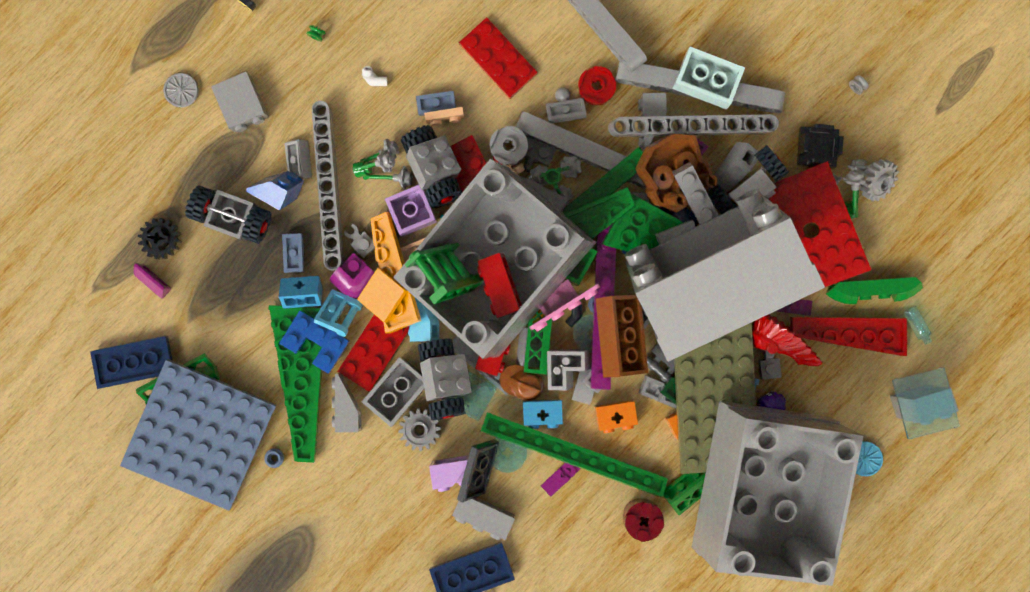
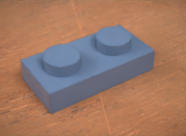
(435, 102)
(293, 253)

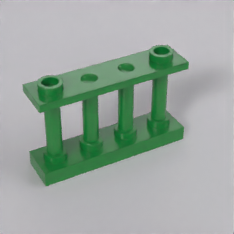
(449, 288)

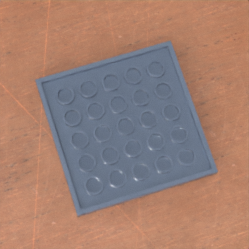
(198, 434)

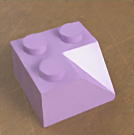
(410, 210)
(447, 472)

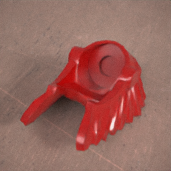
(777, 338)

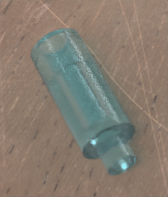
(918, 324)

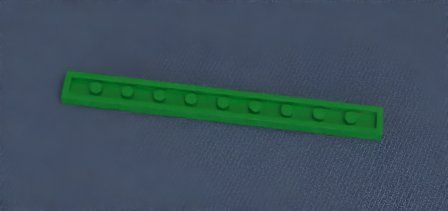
(574, 455)

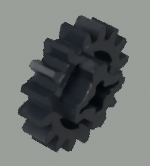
(158, 246)

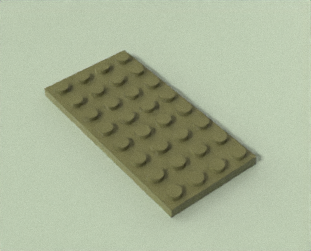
(703, 378)

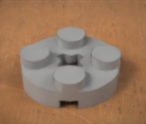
(503, 136)

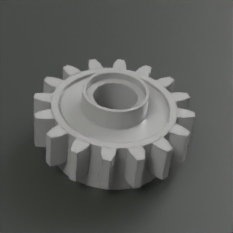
(880, 179)
(412, 436)

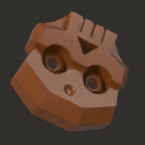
(663, 158)

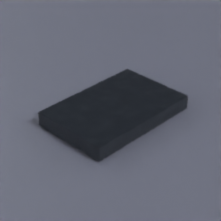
(478, 470)

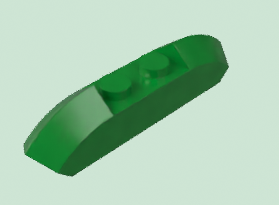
(897, 288)

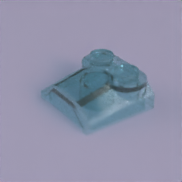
(477, 401)

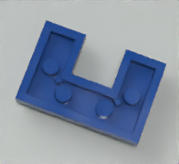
(331, 343)

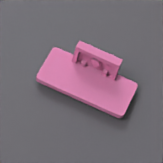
(562, 298)

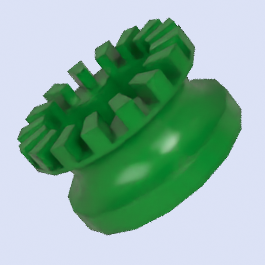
(315, 33)

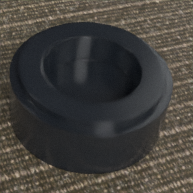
(249, 4)

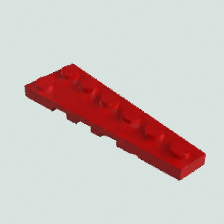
(870, 334)

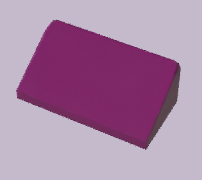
(151, 280)

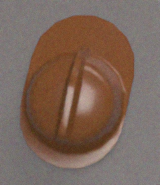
(521, 384)

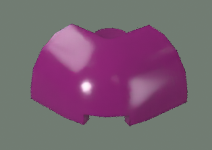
(352, 276)

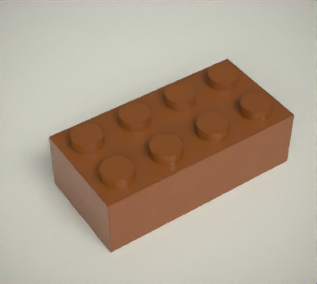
(621, 336)

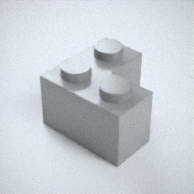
(562, 364)

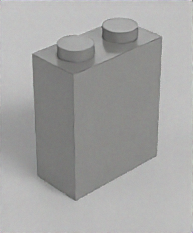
(240, 102)

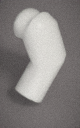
(372, 79)

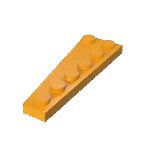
(391, 260)

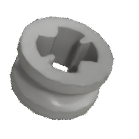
(858, 84)

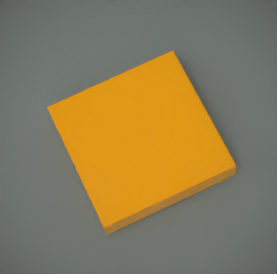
(382, 295)

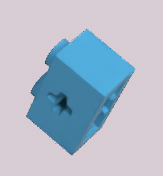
(300, 292)
(552, 407)

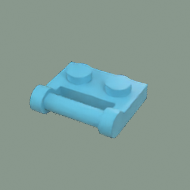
(333, 308)

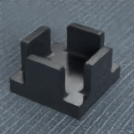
(819, 145)

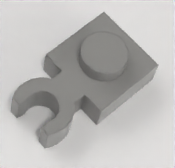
(362, 243)

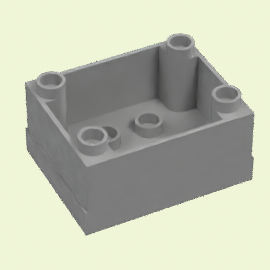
(505, 217)
(721, 275)
(776, 493)

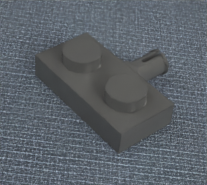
(538, 153)

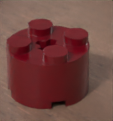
(636, 528)

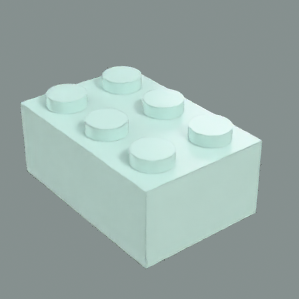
(708, 78)

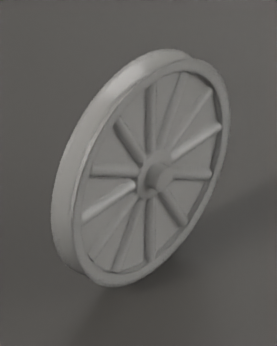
(180, 90)

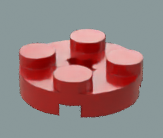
(606, 80)

